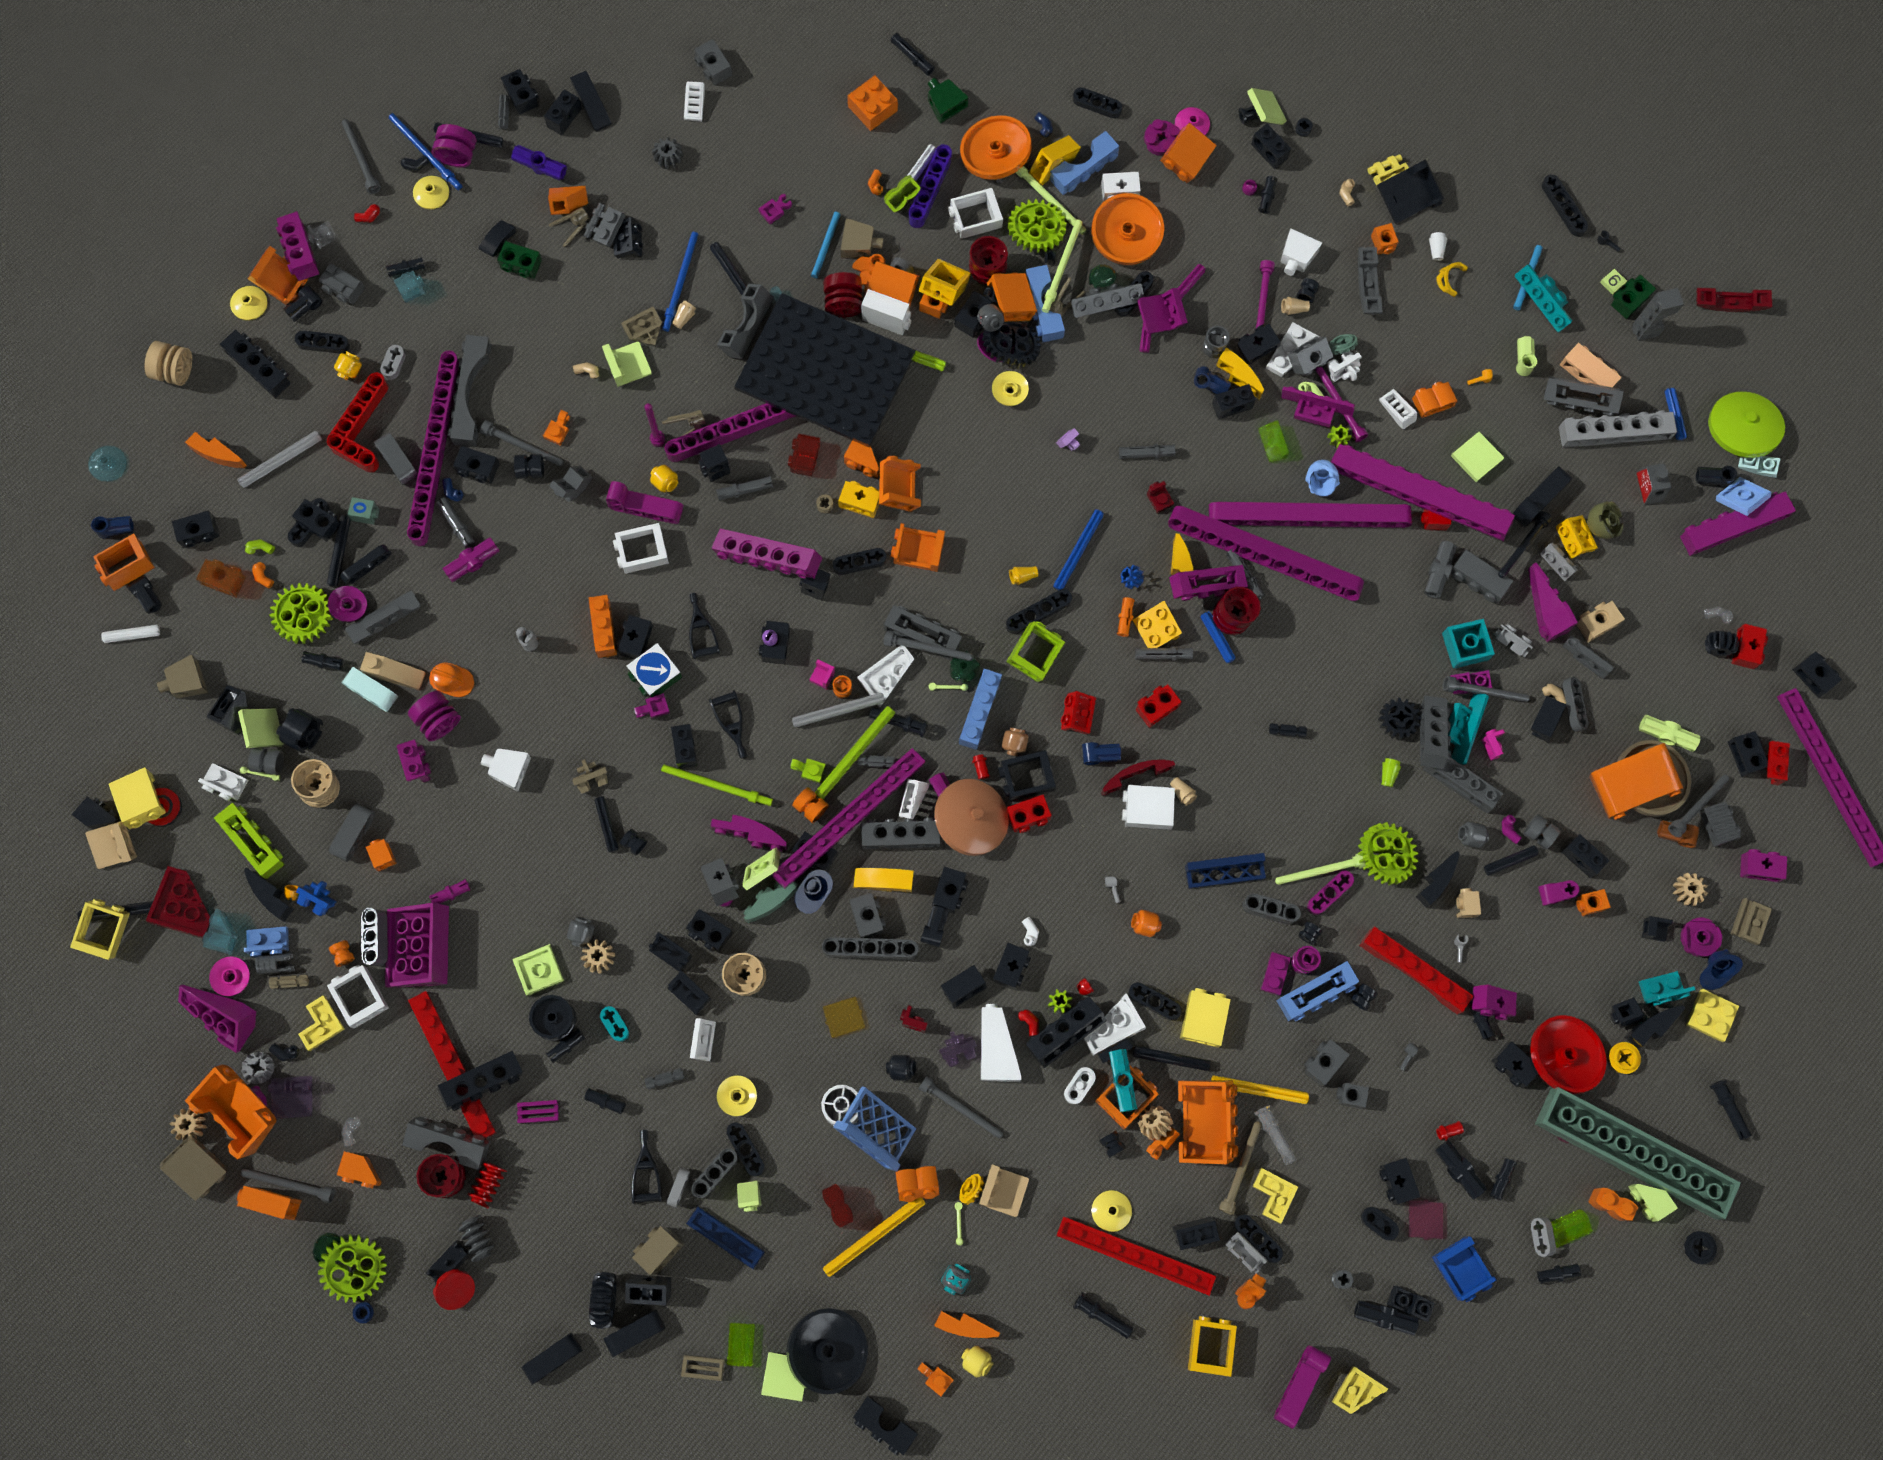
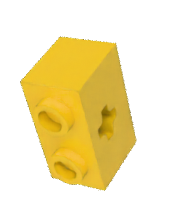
(866, 506)

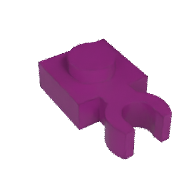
(774, 210)

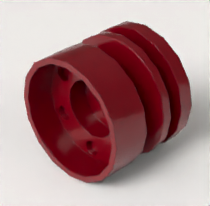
(987, 257)
(843, 294)
(1236, 610)
(429, 1176)

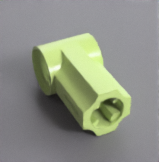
(1526, 355)

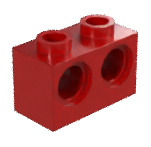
(1161, 709)
(1026, 809)

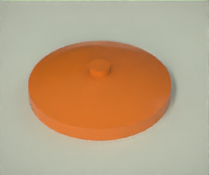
(996, 147)
(1127, 229)

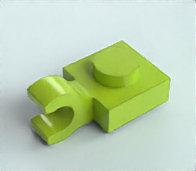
(811, 770)

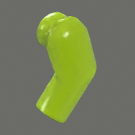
(252, 546)

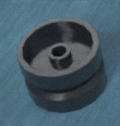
(564, 1020)

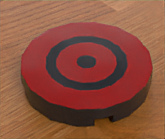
(171, 803)

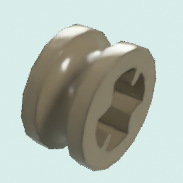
(830, 504)

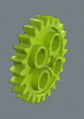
(1027, 223)
(285, 607)
(1389, 870)
(343, 1285)

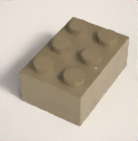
(657, 1250)

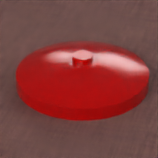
(1568, 1054)

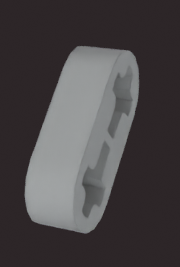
(390, 361)
(678, 1187)
(1543, 1237)

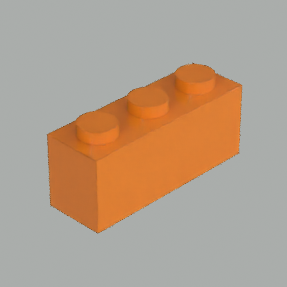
(602, 626)

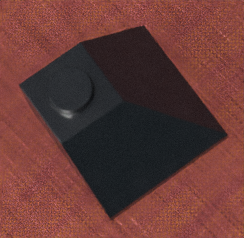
(227, 707)

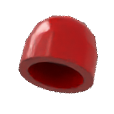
(1084, 987)

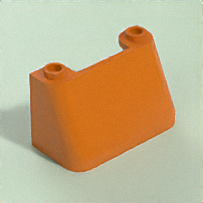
(1636, 780)

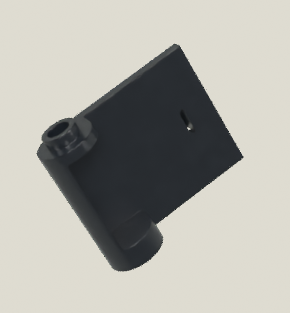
(1412, 190)

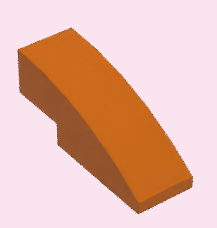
(214, 451)
(965, 1326)

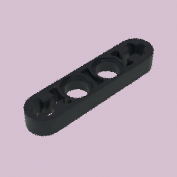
(1568, 203)
(1037, 609)

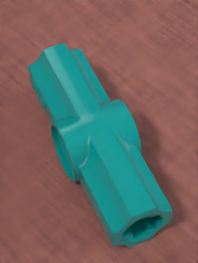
(1126, 1093)

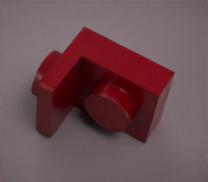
(1159, 497)
(916, 1023)

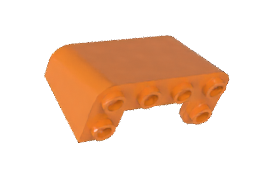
(234, 1108)
(1208, 1121)

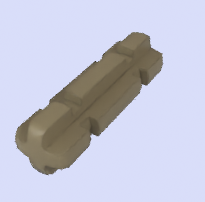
(288, 981)

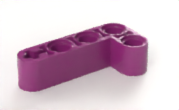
(643, 505)
(1301, 1385)

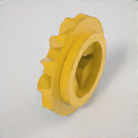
(1633, 1060)
(971, 1189)

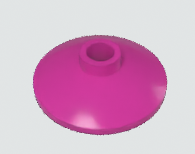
(1186, 115)
(220, 975)

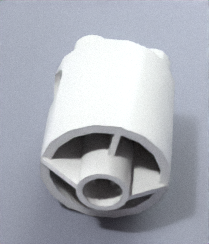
(837, 1102)

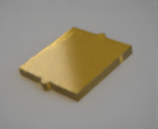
(843, 1017)

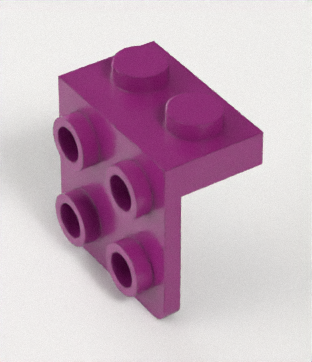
(1162, 312)

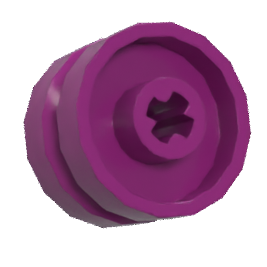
(453, 145)

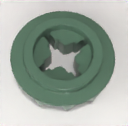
(1343, 343)

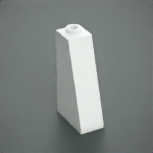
(997, 1051)

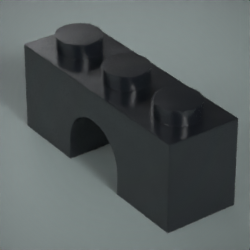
(897, 1438)

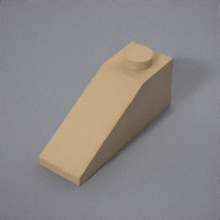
(392, 671)

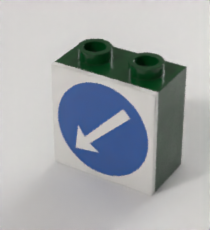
(653, 672)

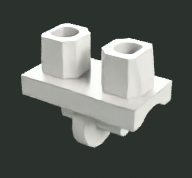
(1345, 369)

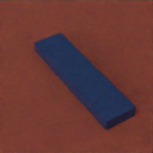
(725, 1238)

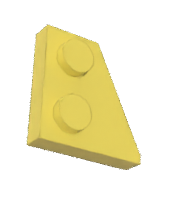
(1357, 1391)

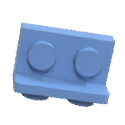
(267, 941)

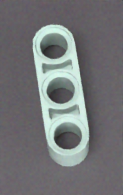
(369, 689)

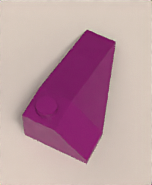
(1552, 615)
(226, 1017)

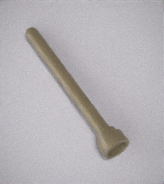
(1228, 1204)

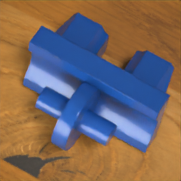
(318, 894)

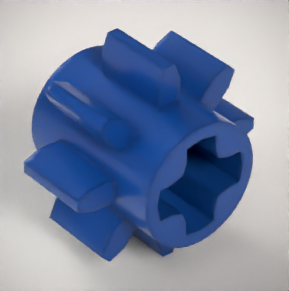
(1132, 577)

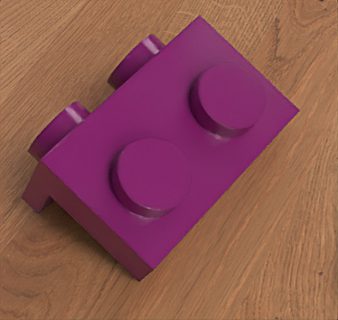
(413, 762)

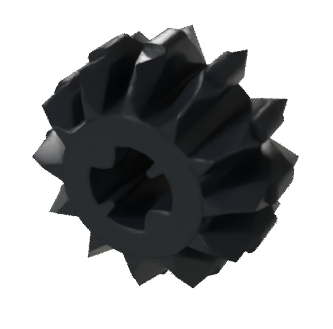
(1722, 643)

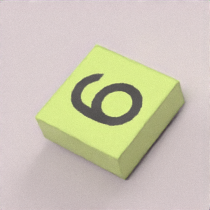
(1613, 281)

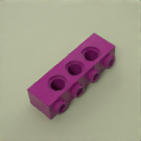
(297, 246)

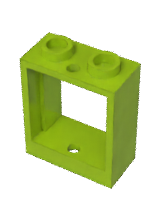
(1025, 666)

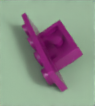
(1316, 408)

